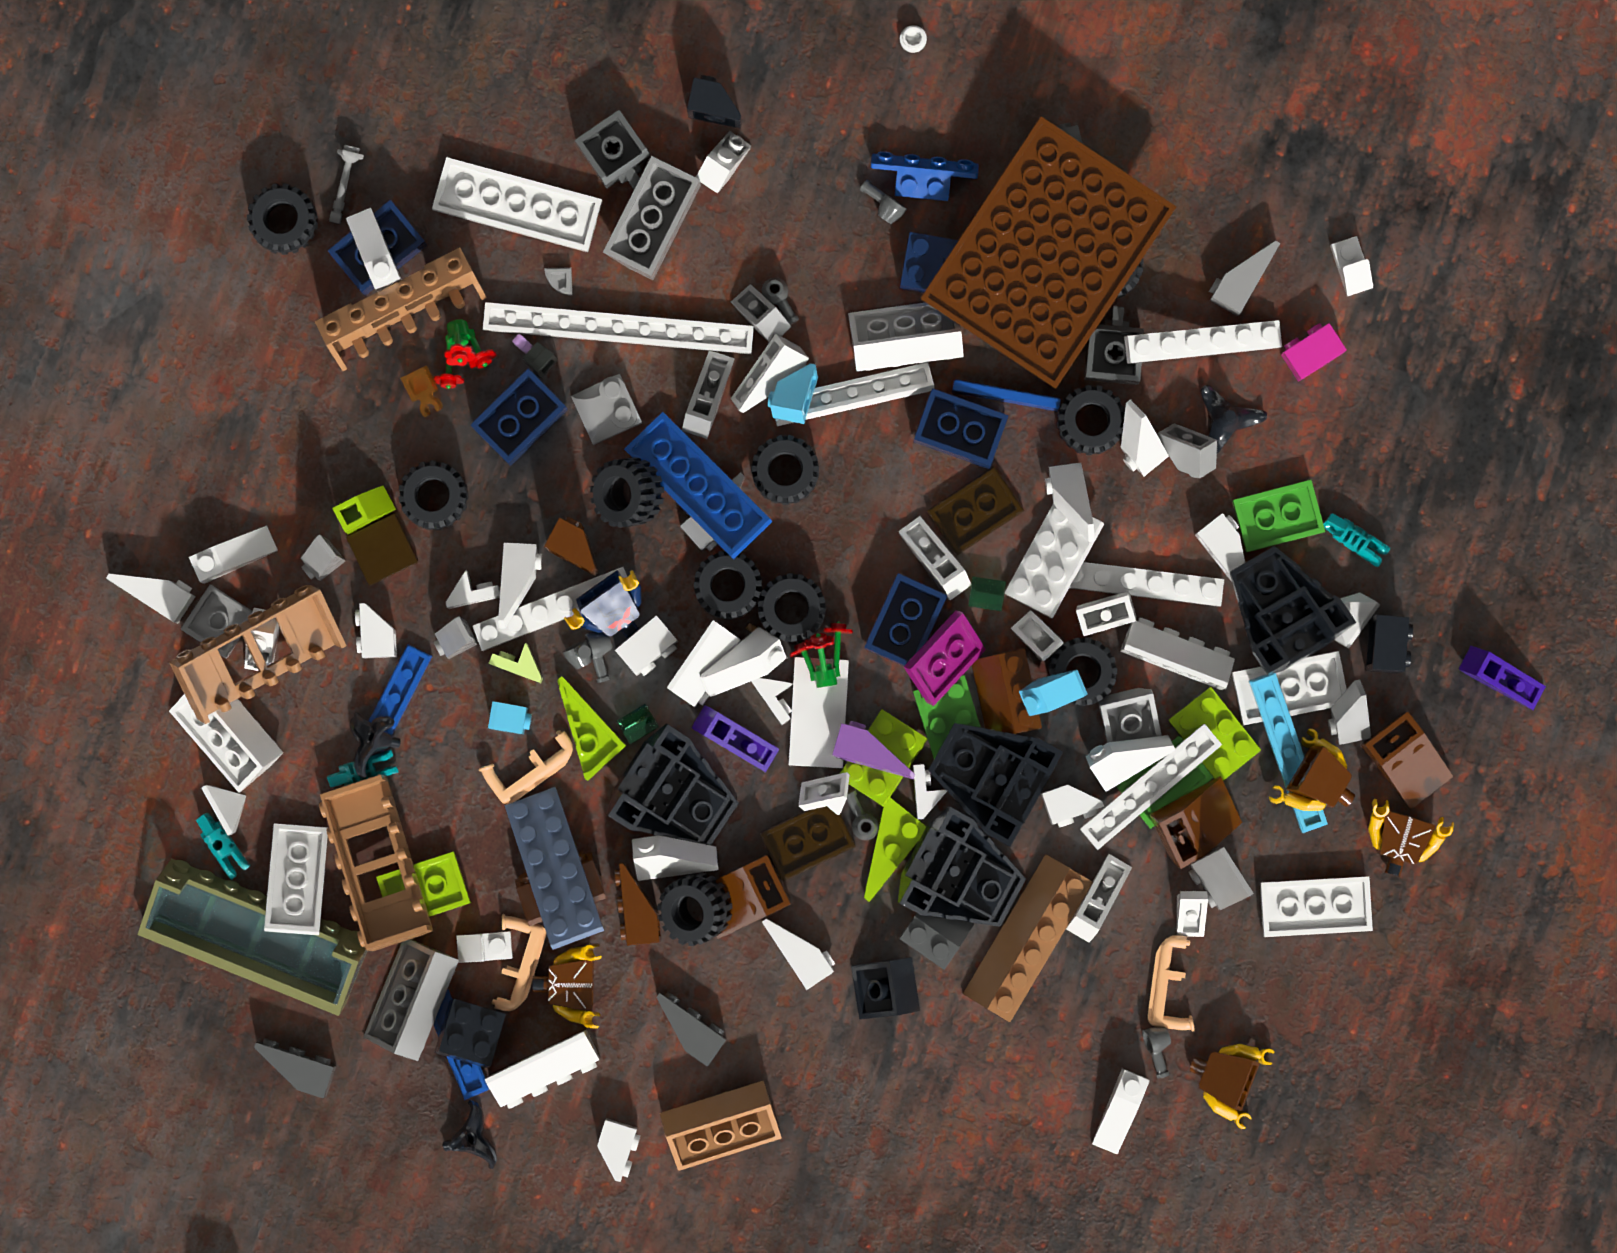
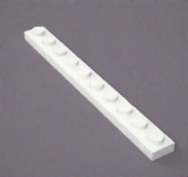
(618, 328)

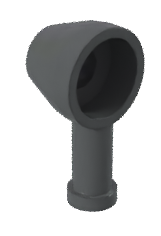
(889, 208)
(779, 298)
(599, 645)
(578, 654)
(860, 817)
(1156, 1040)

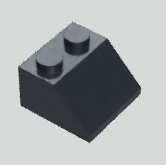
(712, 104)
(885, 988)

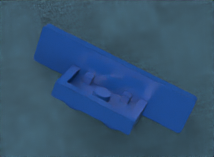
(922, 176)

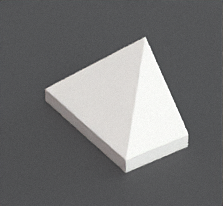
(1361, 609)
(226, 806)

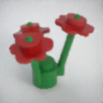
(460, 353)
(824, 673)

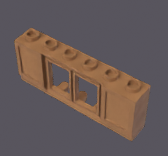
(397, 303)
(306, 628)
(356, 811)

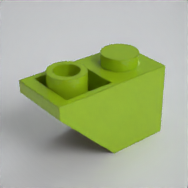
(364, 509)

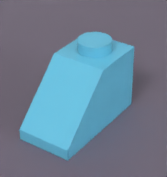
(794, 395)
(1052, 692)
(509, 718)

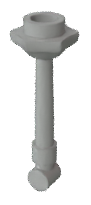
(349, 155)

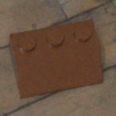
(572, 545)
(998, 688)
(527, 897)

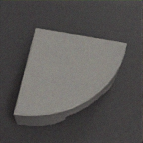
(560, 279)

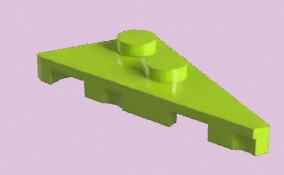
(593, 738)
(895, 839)

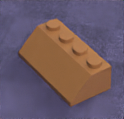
(720, 1125)

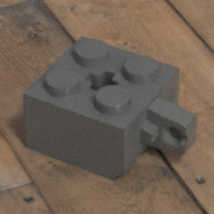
(610, 167)
(1111, 335)

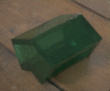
(987, 593)
(637, 724)

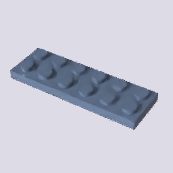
(554, 868)

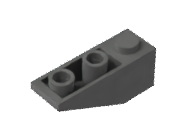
(695, 1036)
(303, 1072)

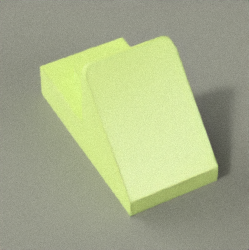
(525, 667)

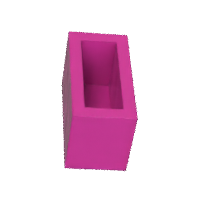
(1312, 352)

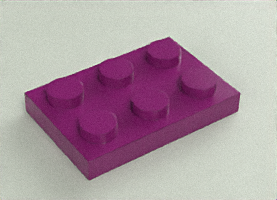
(944, 658)

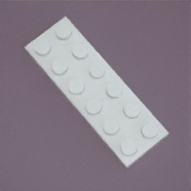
(517, 204)

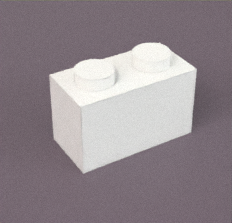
(1106, 613)
(647, 646)

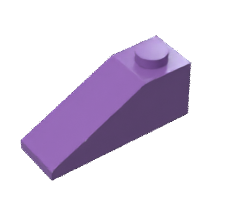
(862, 748)

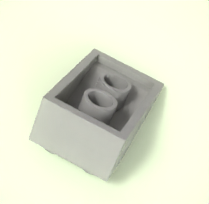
(1220, 878)

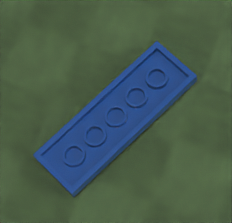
(699, 486)

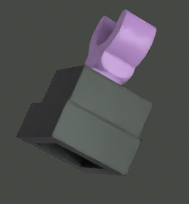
(536, 356)

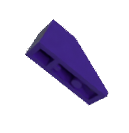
(1501, 677)
(735, 738)

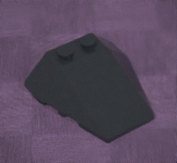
(1286, 610)
(994, 776)
(672, 791)
(959, 873)

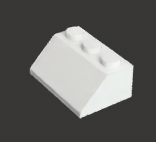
(708, 650)

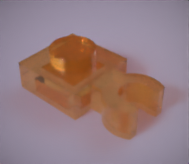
(421, 386)

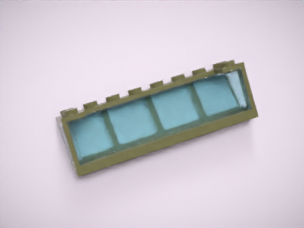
(225, 928)

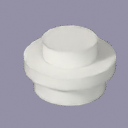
(913, 39)

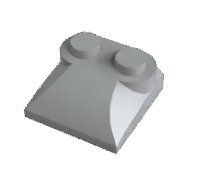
(606, 409)
(1129, 715)

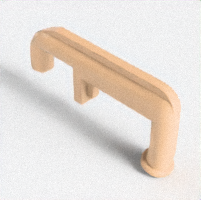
(533, 778)
(528, 966)
(1159, 986)

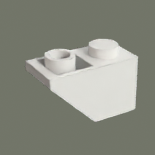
(723, 161)
(377, 636)
(266, 639)
(1069, 802)
(615, 1146)

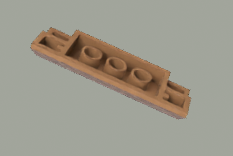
(1027, 938)

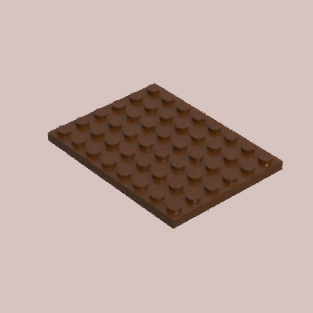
(1048, 252)

